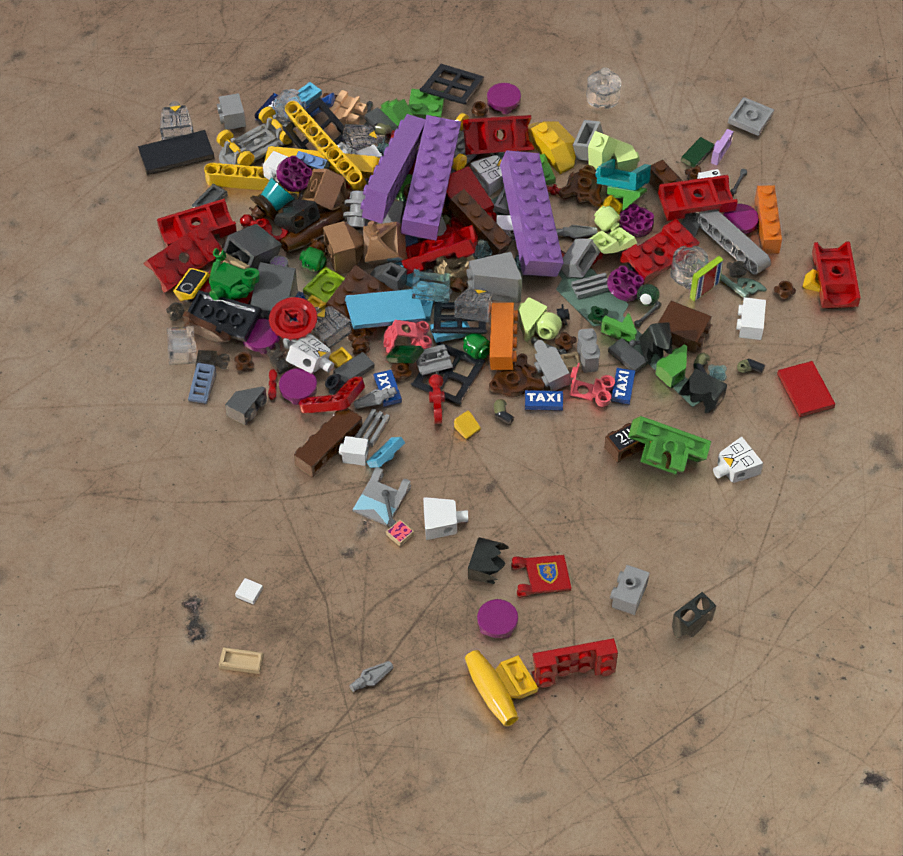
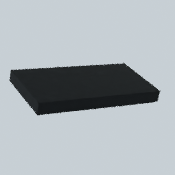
(176, 152)
(227, 314)

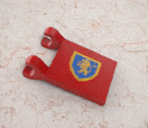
(544, 573)

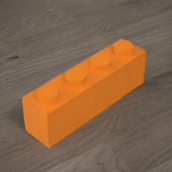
(769, 221)
(502, 336)

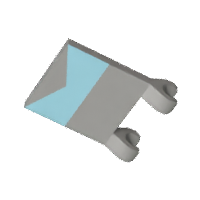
(372, 503)

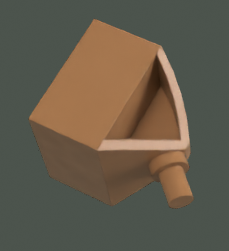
(327, 189)
(384, 243)
(343, 246)

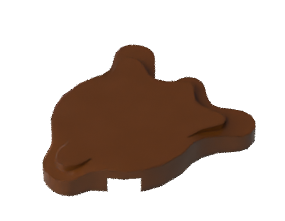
(583, 186)
(204, 328)
(516, 381)

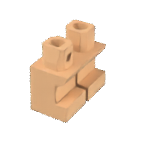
(347, 107)

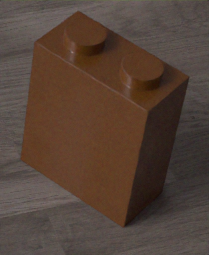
(687, 325)

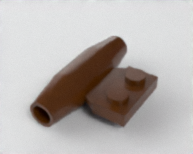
(315, 230)

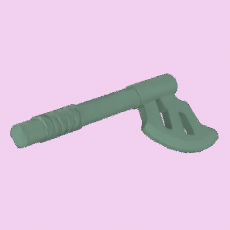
(746, 291)

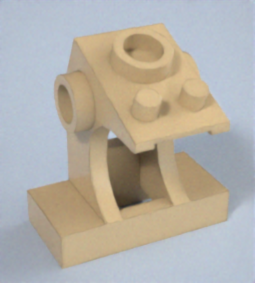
(445, 266)

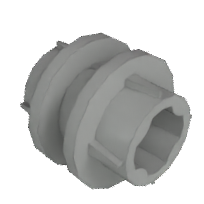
(354, 217)

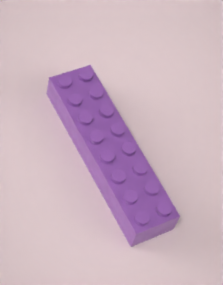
(392, 169)
(430, 178)
(531, 214)

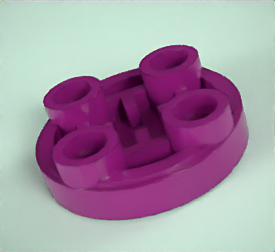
(503, 97)
(293, 174)
(744, 218)
(636, 220)
(624, 283)
(261, 337)
(297, 385)
(497, 618)

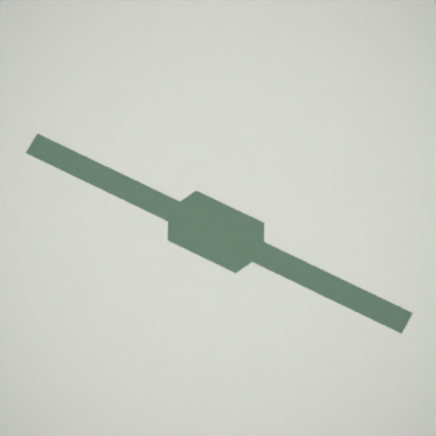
(603, 300)

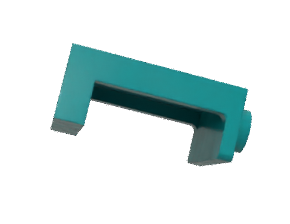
(608, 175)

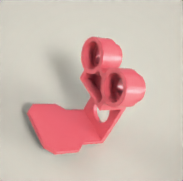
(417, 334)
(597, 390)

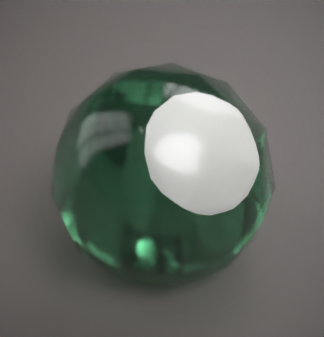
(648, 294)

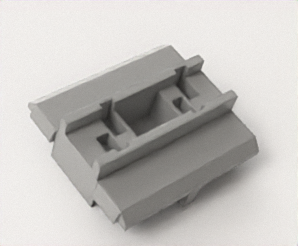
(434, 360)

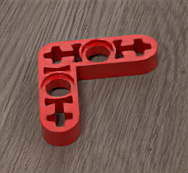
(340, 401)

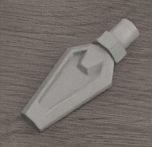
(577, 231)
(375, 397)
(371, 676)

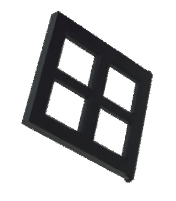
(435, 78)
(331, 119)
(459, 329)
(448, 373)

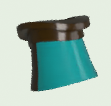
(272, 198)

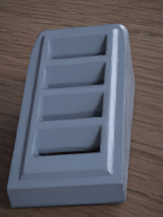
(202, 371)

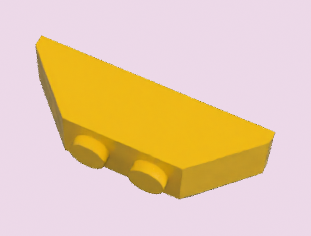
(554, 142)

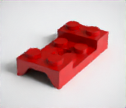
(482, 138)
(679, 197)
(213, 214)
(460, 241)
(667, 241)
(196, 245)
(836, 289)
(578, 658)

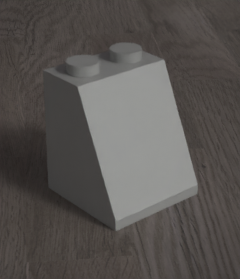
(496, 275)

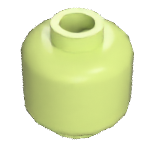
(607, 219)
(548, 326)

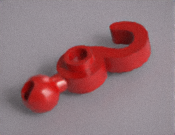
(247, 220)
(436, 397)

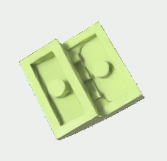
(614, 241)

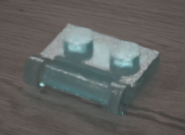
(429, 290)

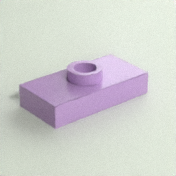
(721, 147)

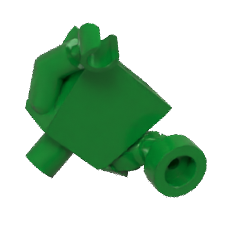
(230, 280)

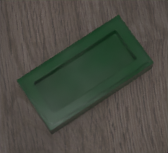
(697, 152)
(404, 354)

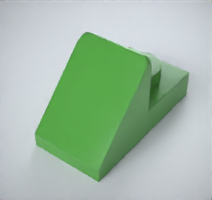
(628, 196)
(619, 329)

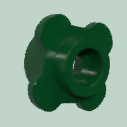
(594, 317)

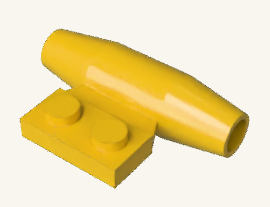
(501, 684)

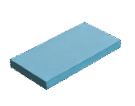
(383, 308)

